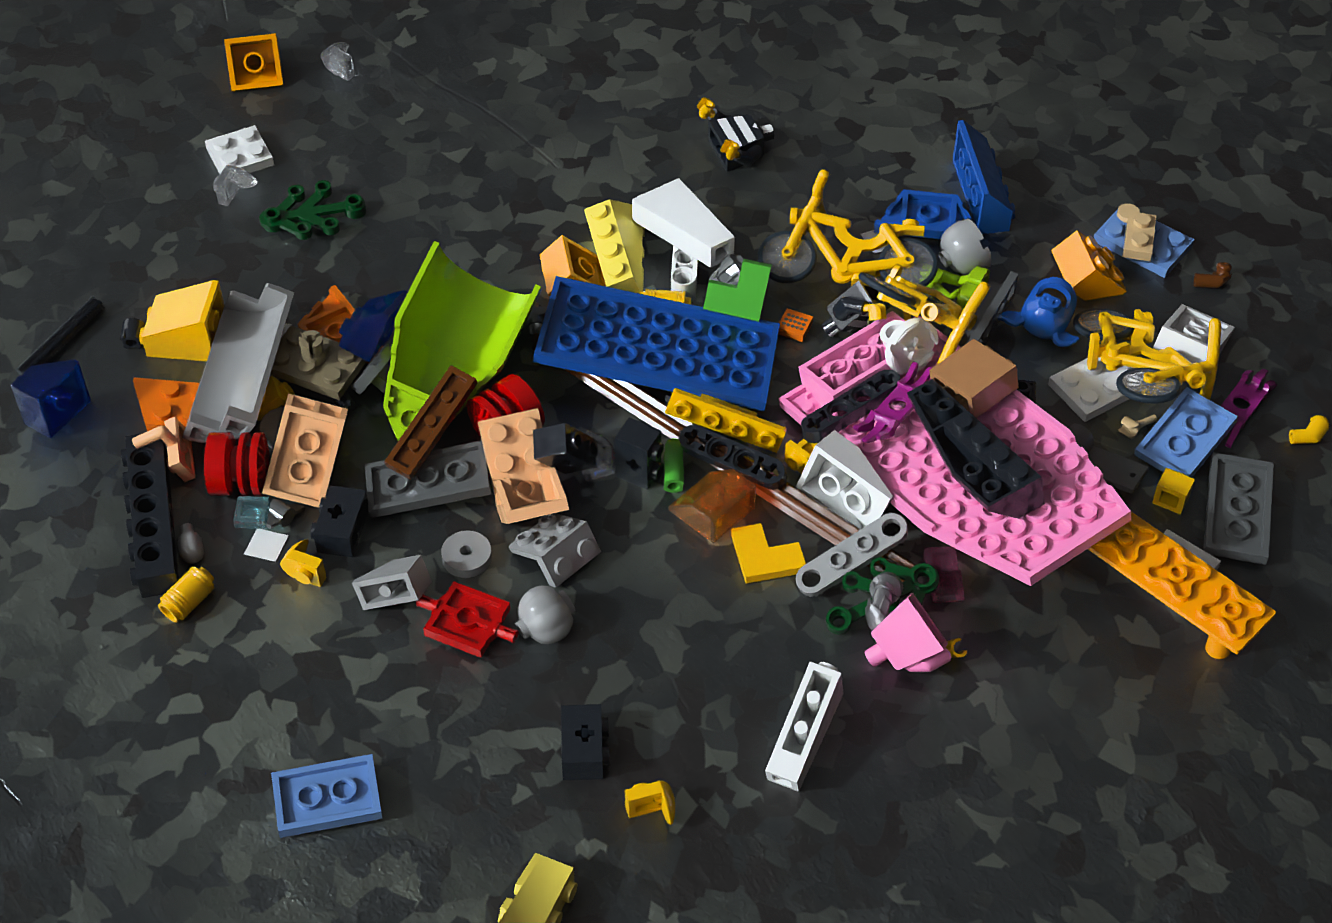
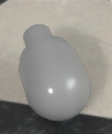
(190, 545)

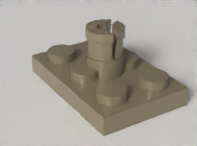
(315, 362)

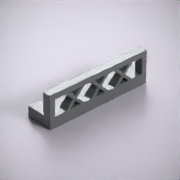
(994, 303)

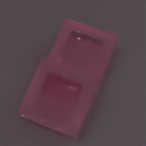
(950, 578)

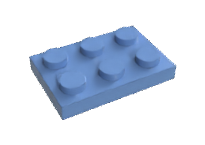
(1168, 244)
(1186, 434)
(326, 795)

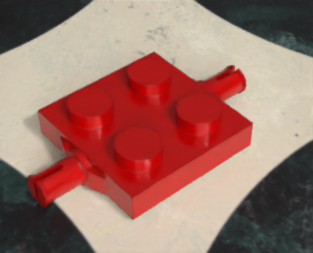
(467, 619)

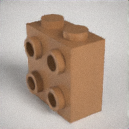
(976, 377)

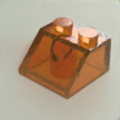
(716, 503)

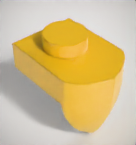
(303, 566)
(649, 798)

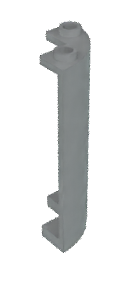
(239, 364)

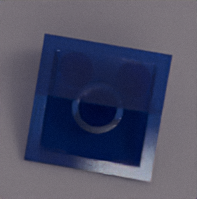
(371, 325)
(51, 395)

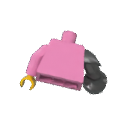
(907, 633)

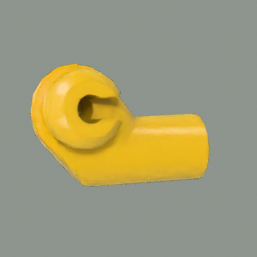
(1313, 433)

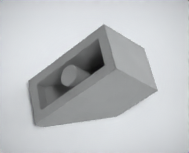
(393, 583)

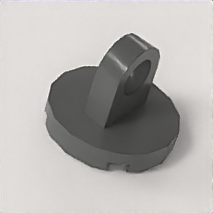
(375, 372)

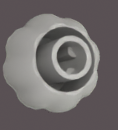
(545, 615)

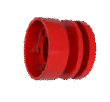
(505, 398)
(229, 463)

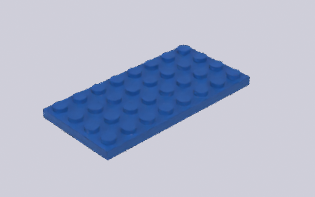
(657, 343)

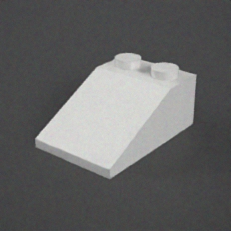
(1188, 334)
(844, 481)

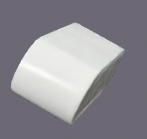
(684, 273)

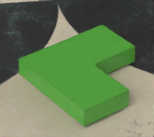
(742, 299)

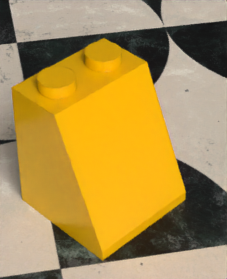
(183, 322)

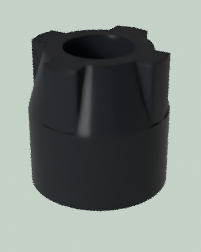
(130, 333)

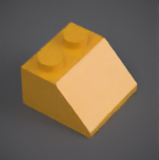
(254, 62)
(570, 261)

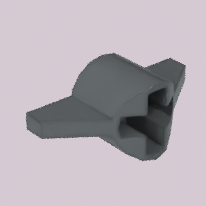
(282, 513)

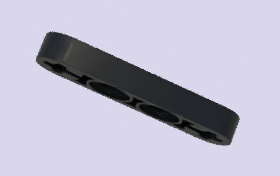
(822, 422)
(731, 458)

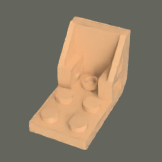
(304, 450)
(519, 482)

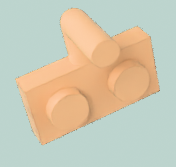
(179, 450)

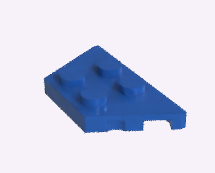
(930, 209)

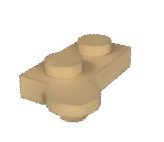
(1138, 232)

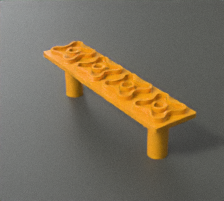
(1186, 585)

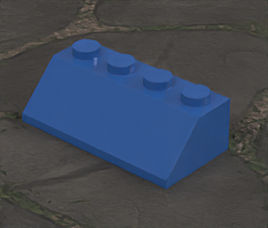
(981, 181)

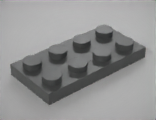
(443, 478)
(1238, 508)

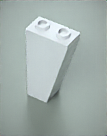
(684, 222)
(805, 725)

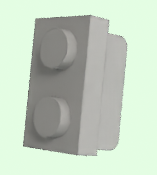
(558, 545)

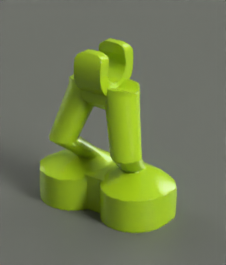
(968, 282)

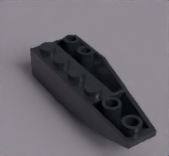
(976, 455)

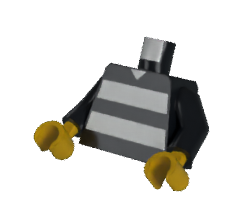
(734, 138)
(854, 308)

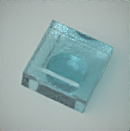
(251, 512)

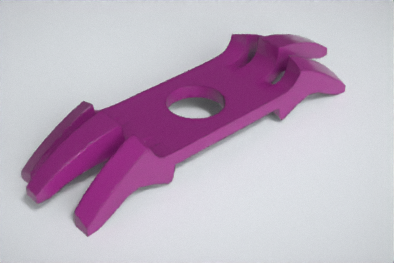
(1251, 395)
(885, 415)

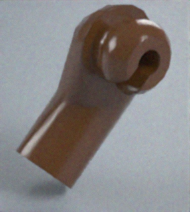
(1215, 279)

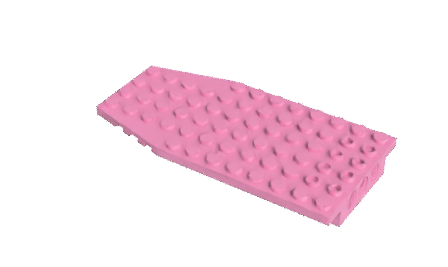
(1077, 499)

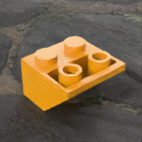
(1088, 267)

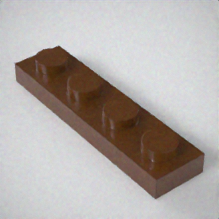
(430, 422)

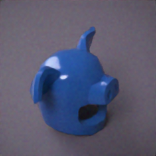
(1045, 315)

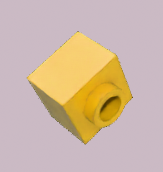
(1173, 490)

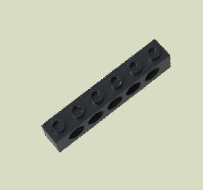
(150, 519)

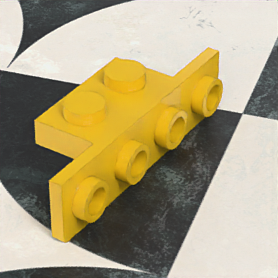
(726, 419)

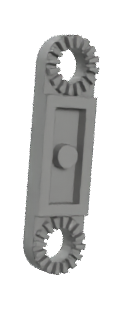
(852, 554)

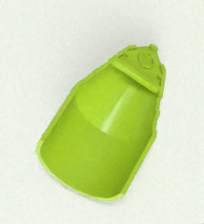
(448, 323)

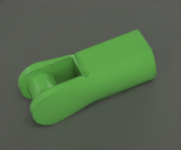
(673, 466)

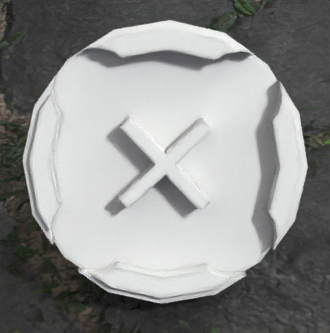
(908, 343)

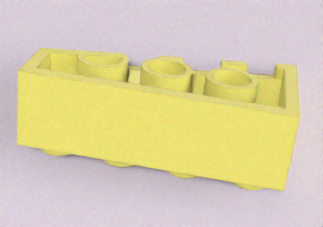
(617, 244)
(540, 892)

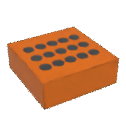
(795, 325)

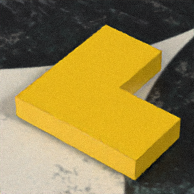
(764, 562)

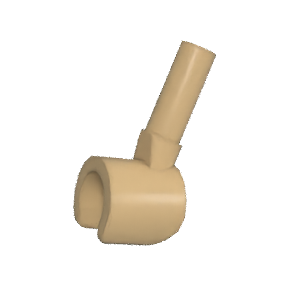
(1131, 427)

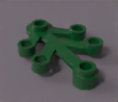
(281, 217)
(910, 585)

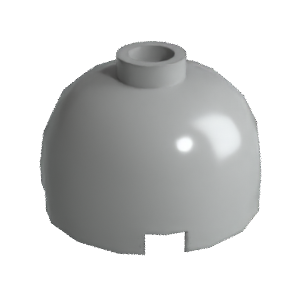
(962, 248)

